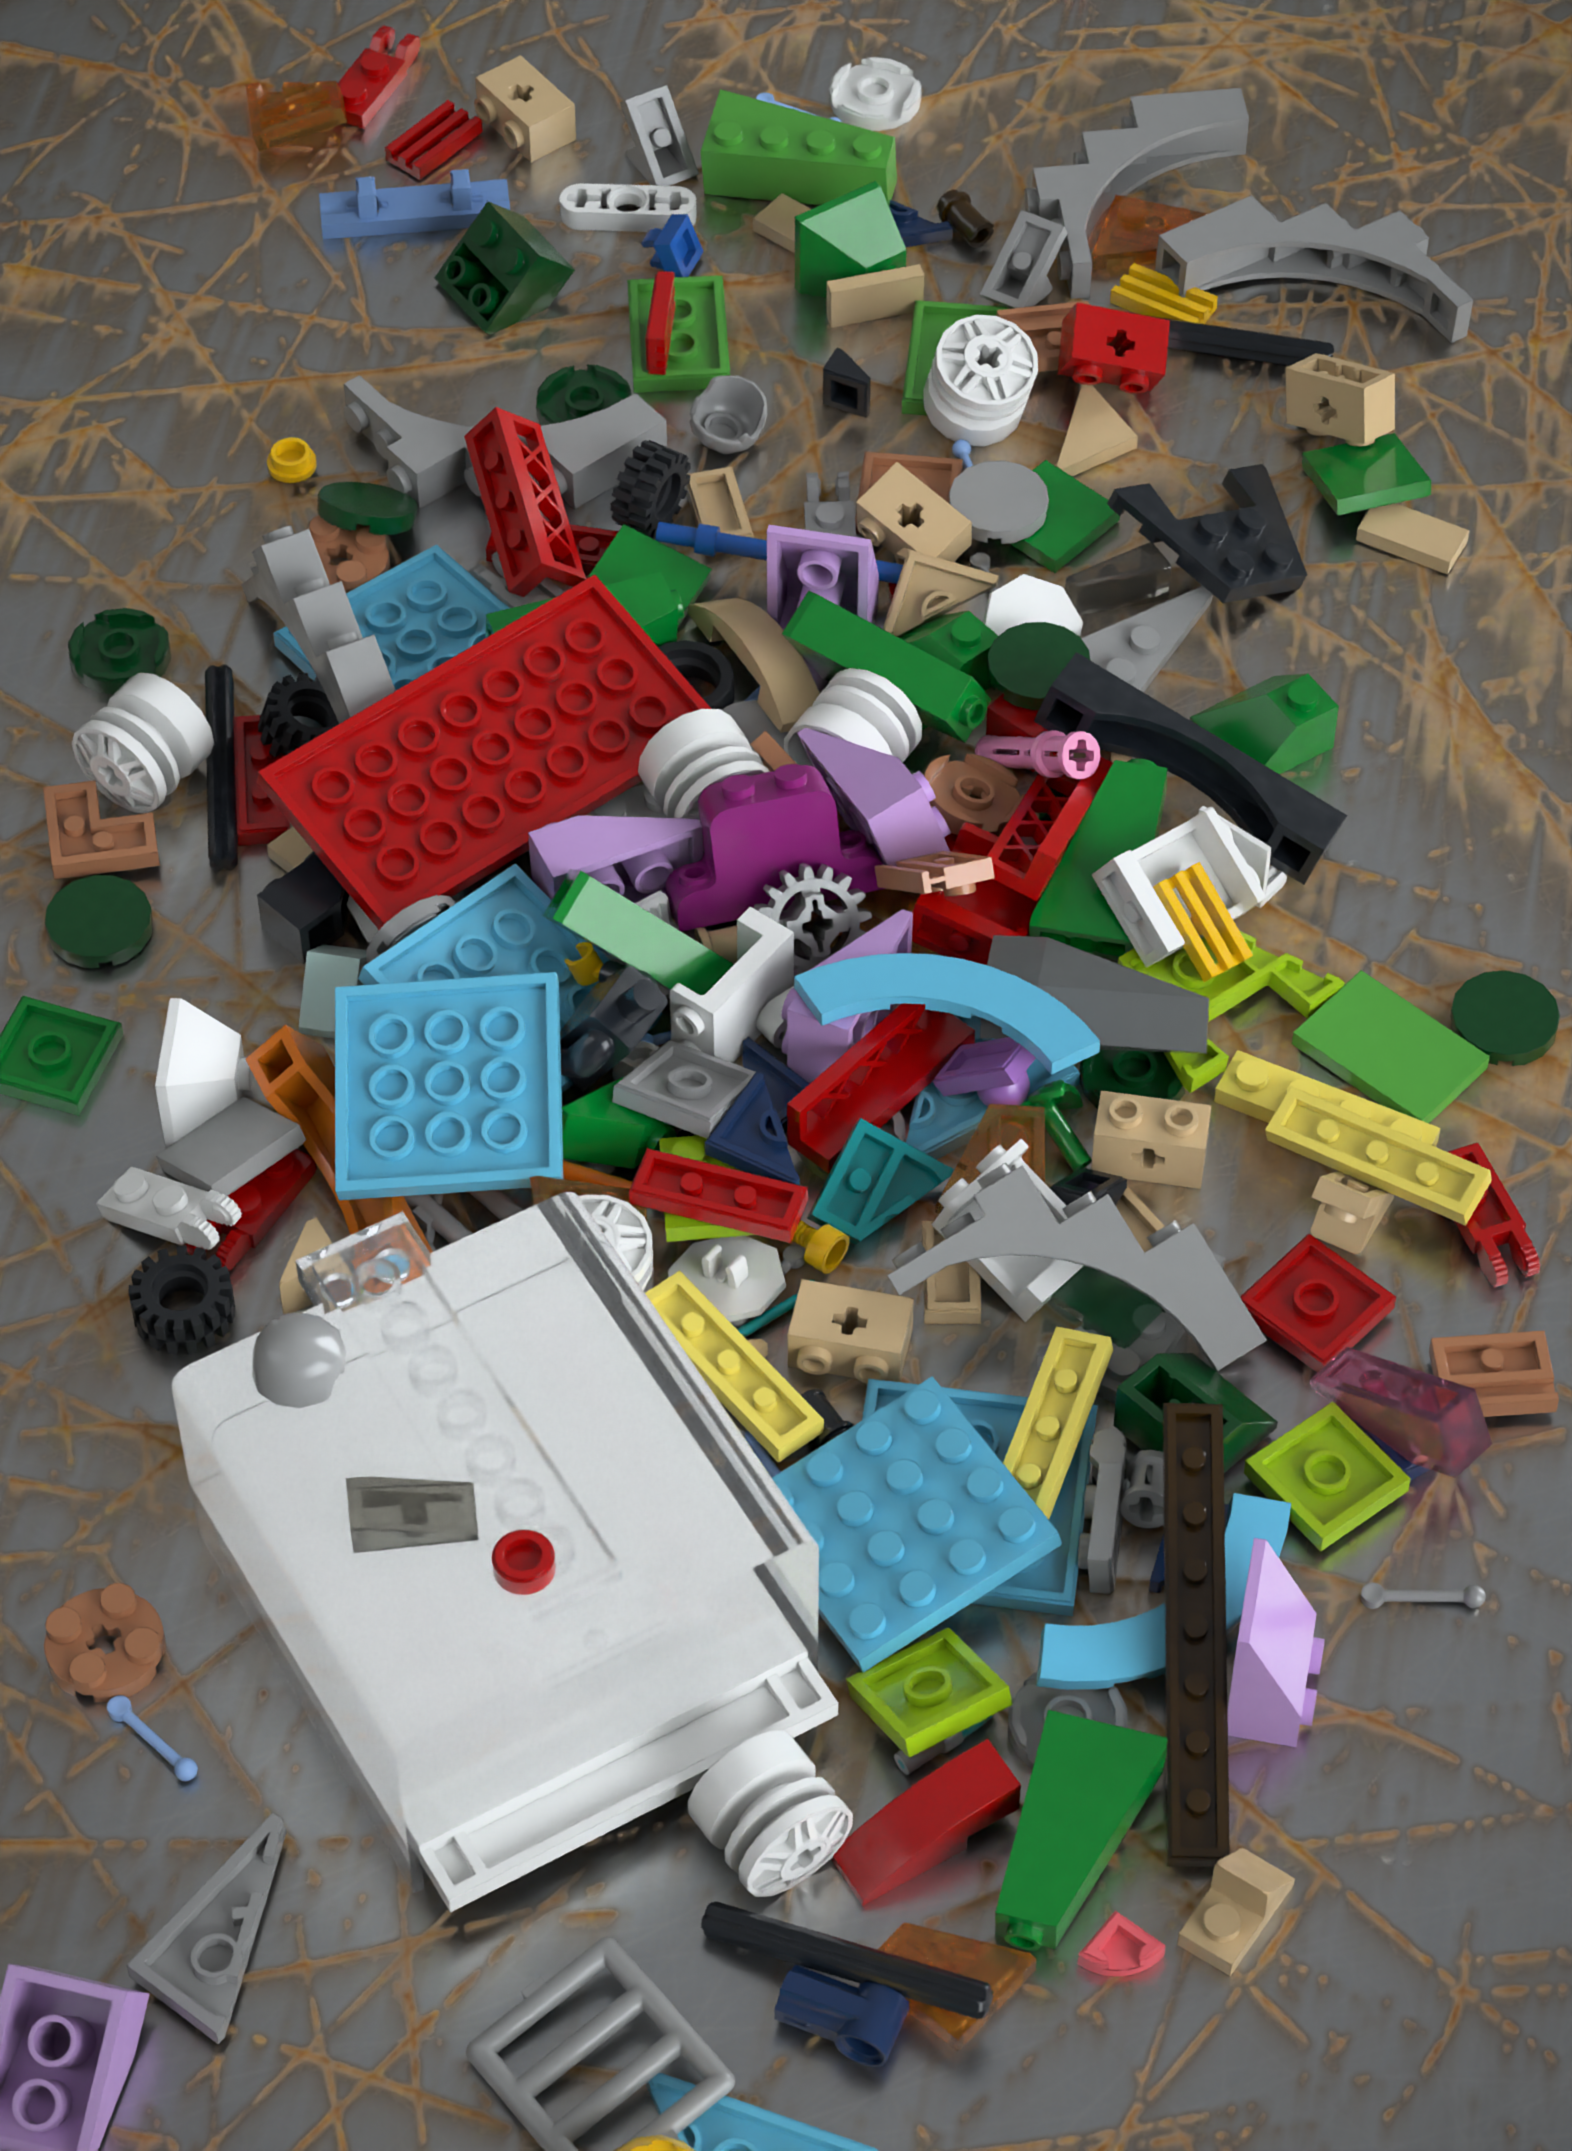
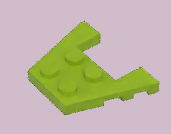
(1282, 974)

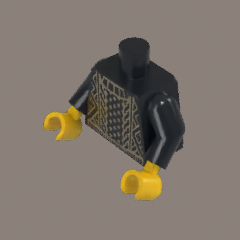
(609, 1018)

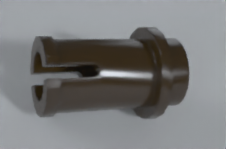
(957, 210)

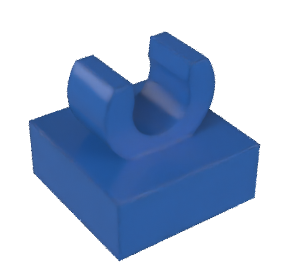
(675, 246)

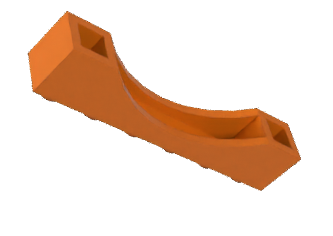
(301, 1086)

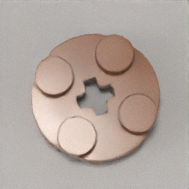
(365, 553)
(977, 776)
(96, 1614)

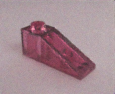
(1409, 1410)

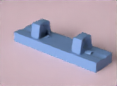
(408, 208)

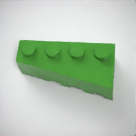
(773, 150)

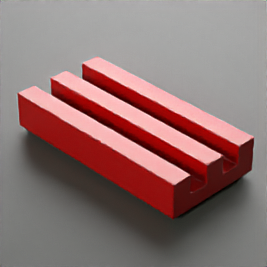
(427, 136)
(660, 323)

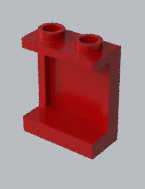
(966, 923)

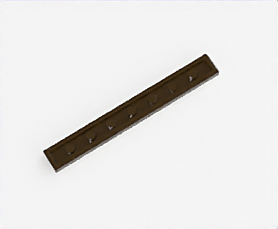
(1195, 1635)

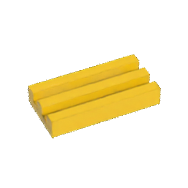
(1163, 296)
(1208, 917)

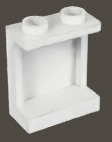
(1130, 879)
(729, 1010)
(1019, 1280)

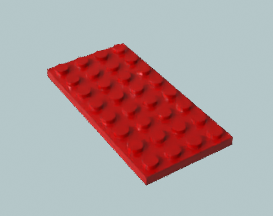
(482, 752)

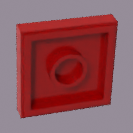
(1316, 1303)

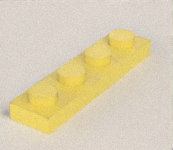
(1260, 1087)
(1378, 1155)
(736, 1370)
(1057, 1413)

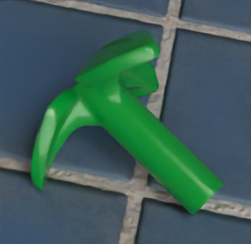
(1057, 1097)

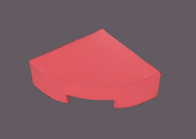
(1120, 1949)

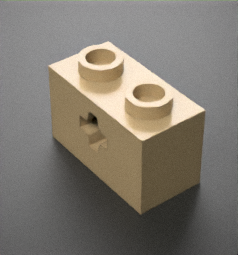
(525, 108)
(1340, 399)
(906, 501)
(1151, 1139)
(849, 1332)

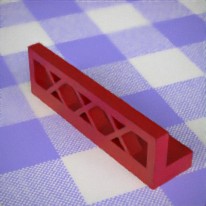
(514, 502)
(1051, 836)
(873, 1079)

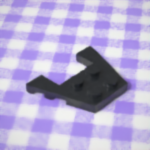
(1227, 552)

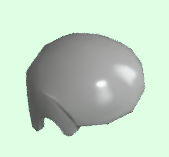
(729, 414)
(297, 1360)

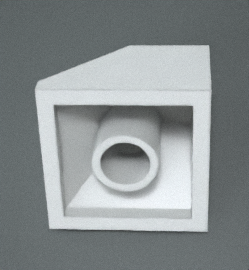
(198, 1070)

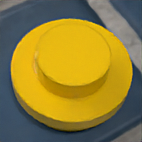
(291, 460)

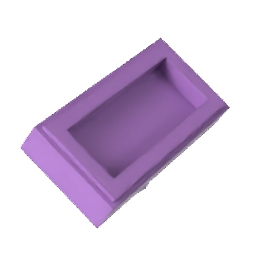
(990, 1068)

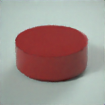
(523, 1562)

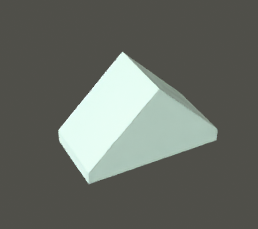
(324, 970)

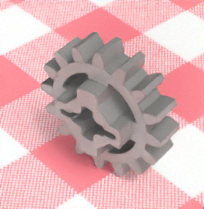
(808, 899)

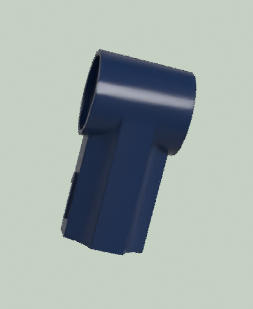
(858, 2019)

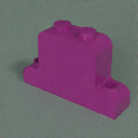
(753, 833)

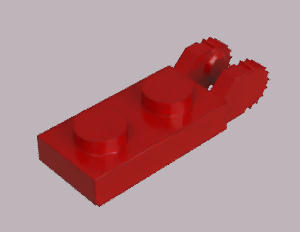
(376, 75)
(261, 1205)
(1495, 1224)

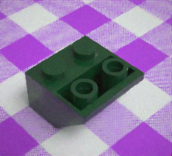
(503, 270)
(1187, 1380)

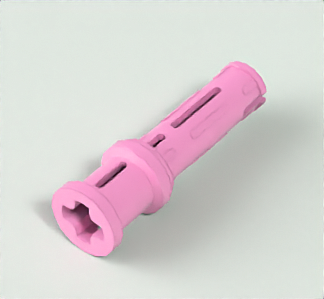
(1039, 753)

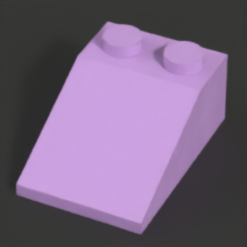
(823, 563)
(878, 797)
(620, 852)
(816, 1047)
(1273, 1655)
(63, 2057)

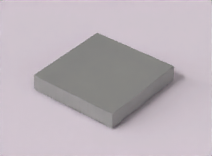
(683, 1088)
(231, 1147)

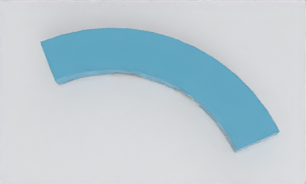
(952, 987)
(1136, 1646)

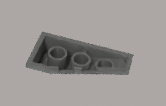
(1114, 1001)

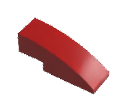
(928, 1822)

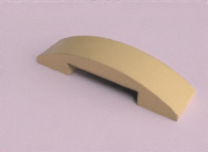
(758, 641)

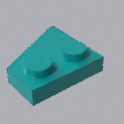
(874, 1182)

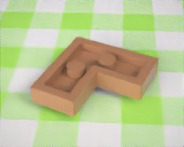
(91, 845)

